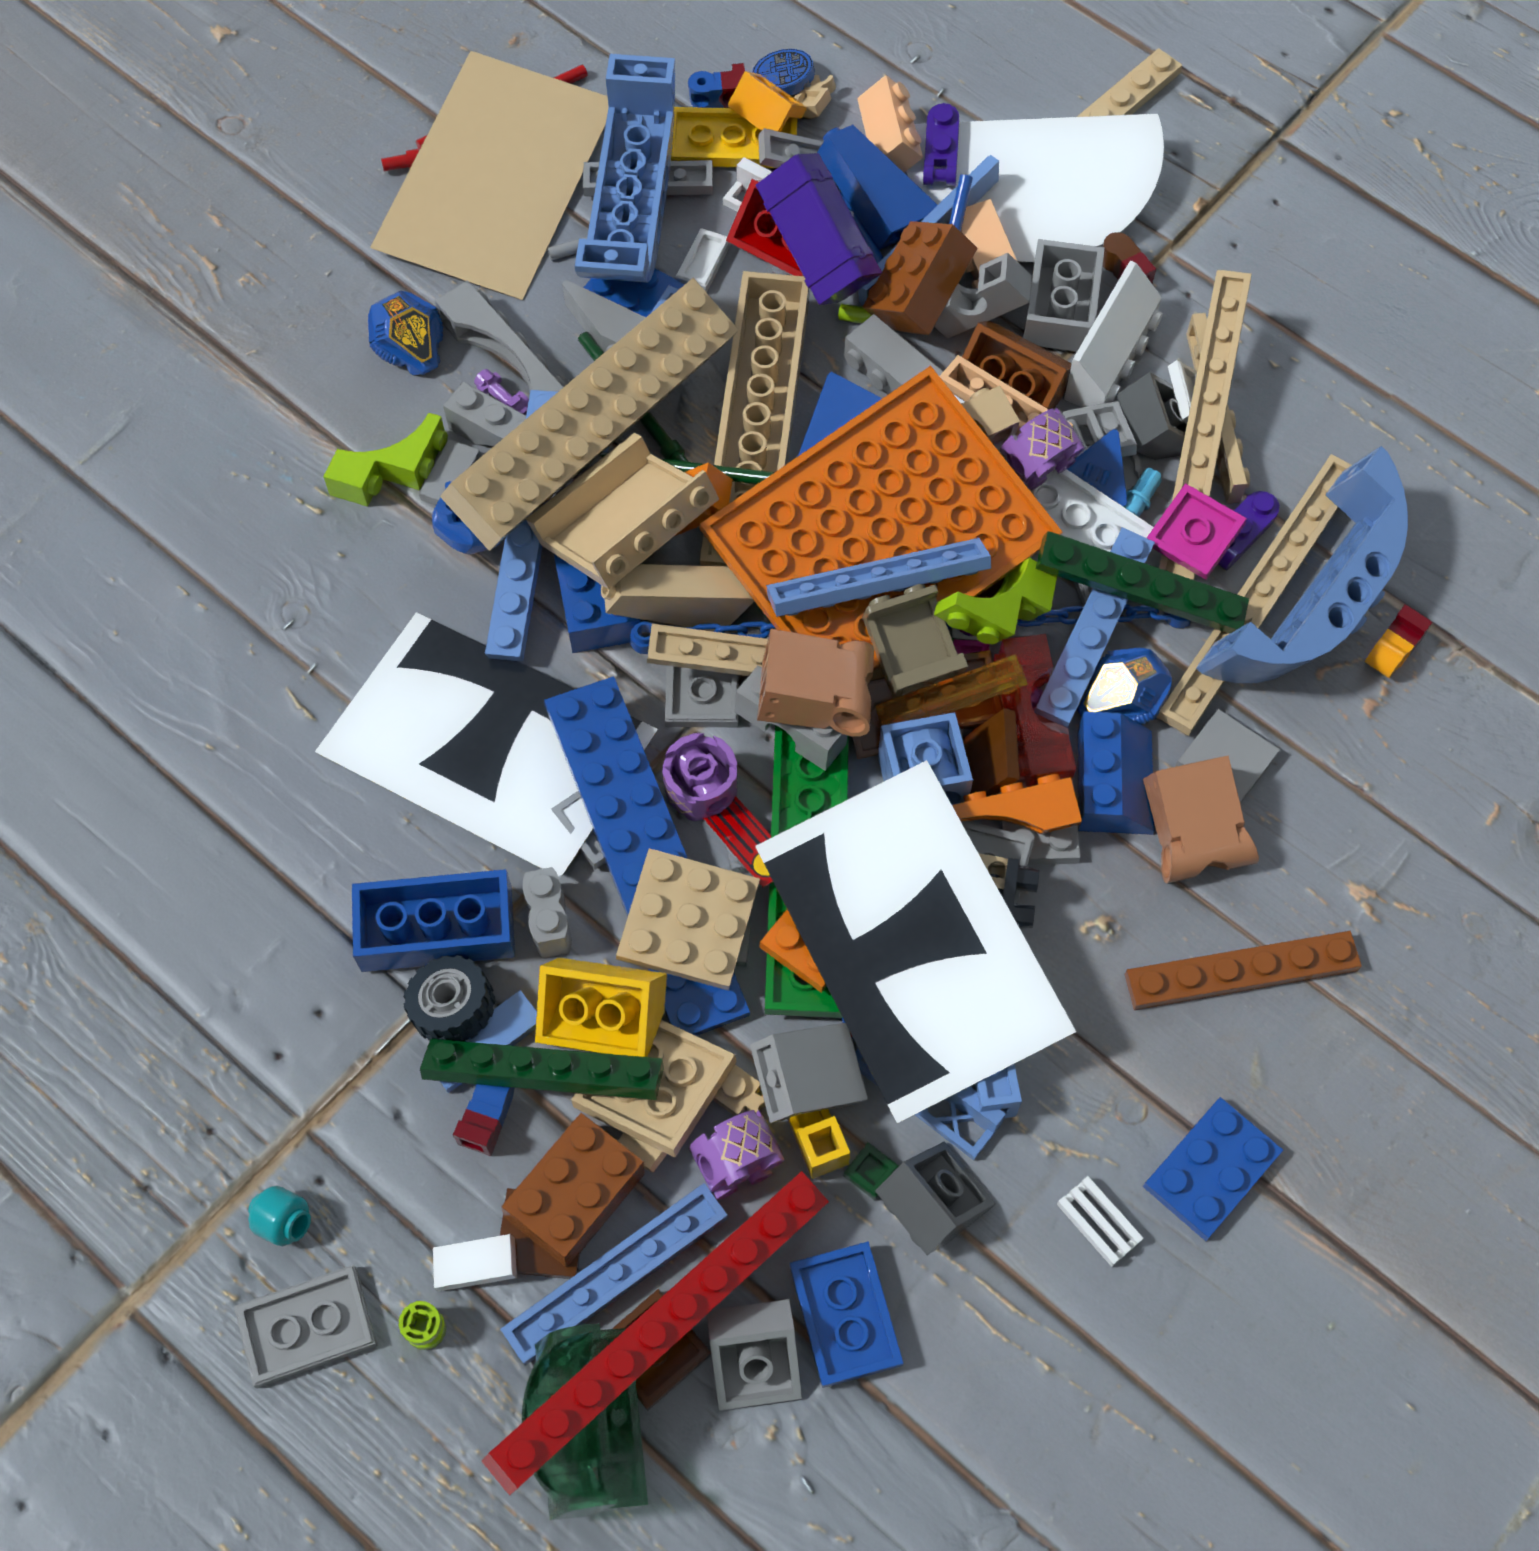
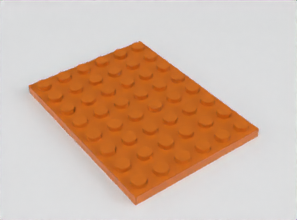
(878, 488)

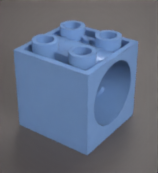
(929, 739)

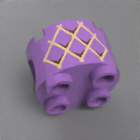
(1041, 447)
(700, 776)
(737, 1152)

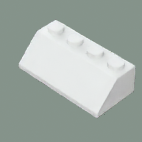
(1114, 340)

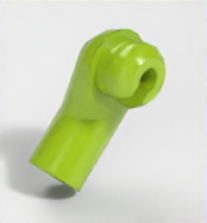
(853, 313)

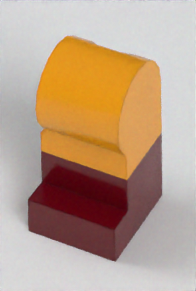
(1398, 641)

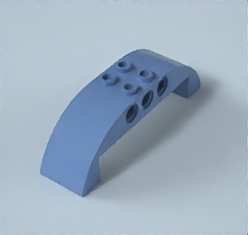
(631, 171)
(1342, 590)

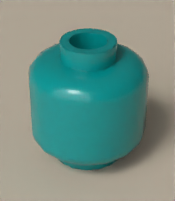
(279, 1216)

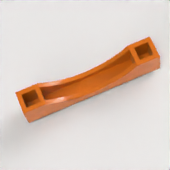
(1039, 807)

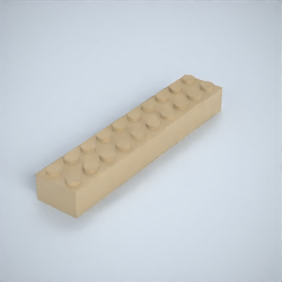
(761, 380)
(588, 414)

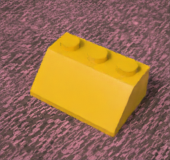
(599, 1007)

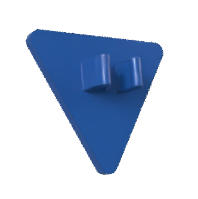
(1103, 467)

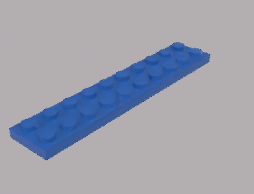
(629, 820)

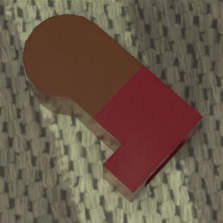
(1118, 253)

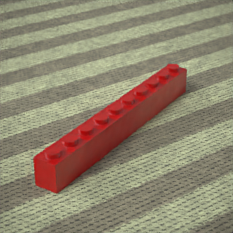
(652, 1334)

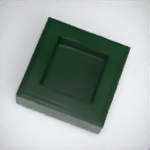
(870, 1170)

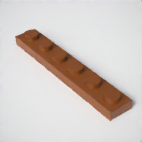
(1242, 970)

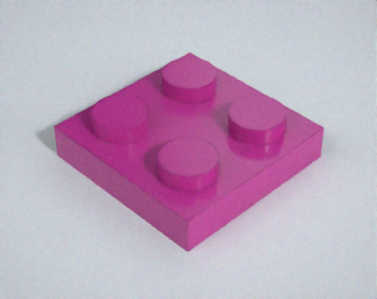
(1196, 531)

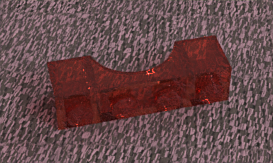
(1040, 748)

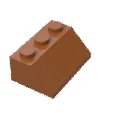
(1019, 363)

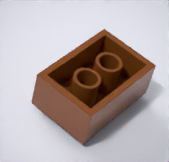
(920, 276)
(573, 1189)

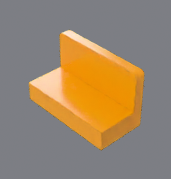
(764, 103)

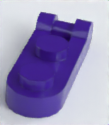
(941, 145)
(1261, 511)

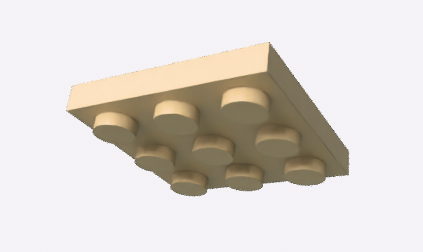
(688, 919)
(688, 1085)

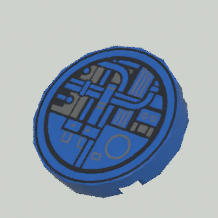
(787, 69)

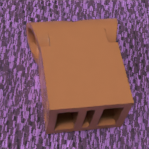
(816, 682)
(1198, 819)

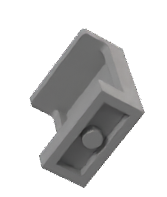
(808, 1071)

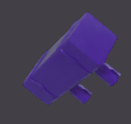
(818, 228)

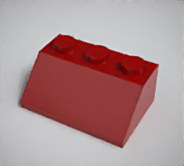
(758, 233)

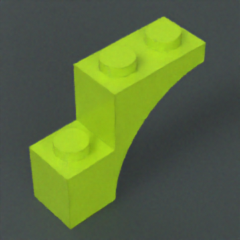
(407, 463)
(1022, 596)

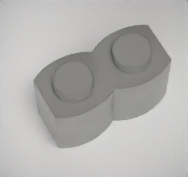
(547, 912)

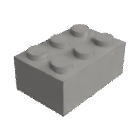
(1063, 294)

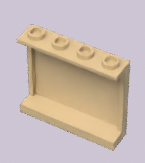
(620, 511)

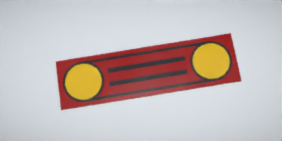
(747, 834)

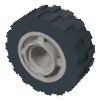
(437, 984)

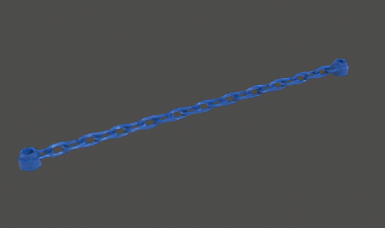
(641, 644)

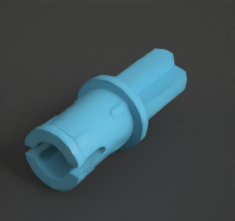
(1139, 497)

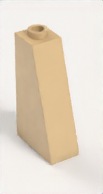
(678, 595)

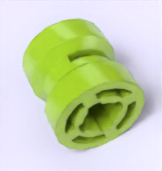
(427, 1330)

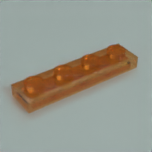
(955, 693)

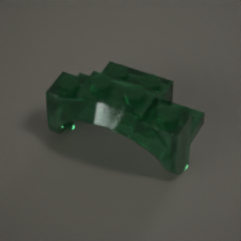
(606, 1444)

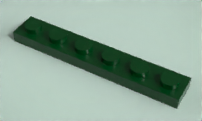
(1141, 583)
(542, 1069)

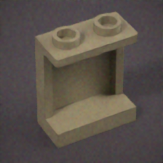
(911, 641)

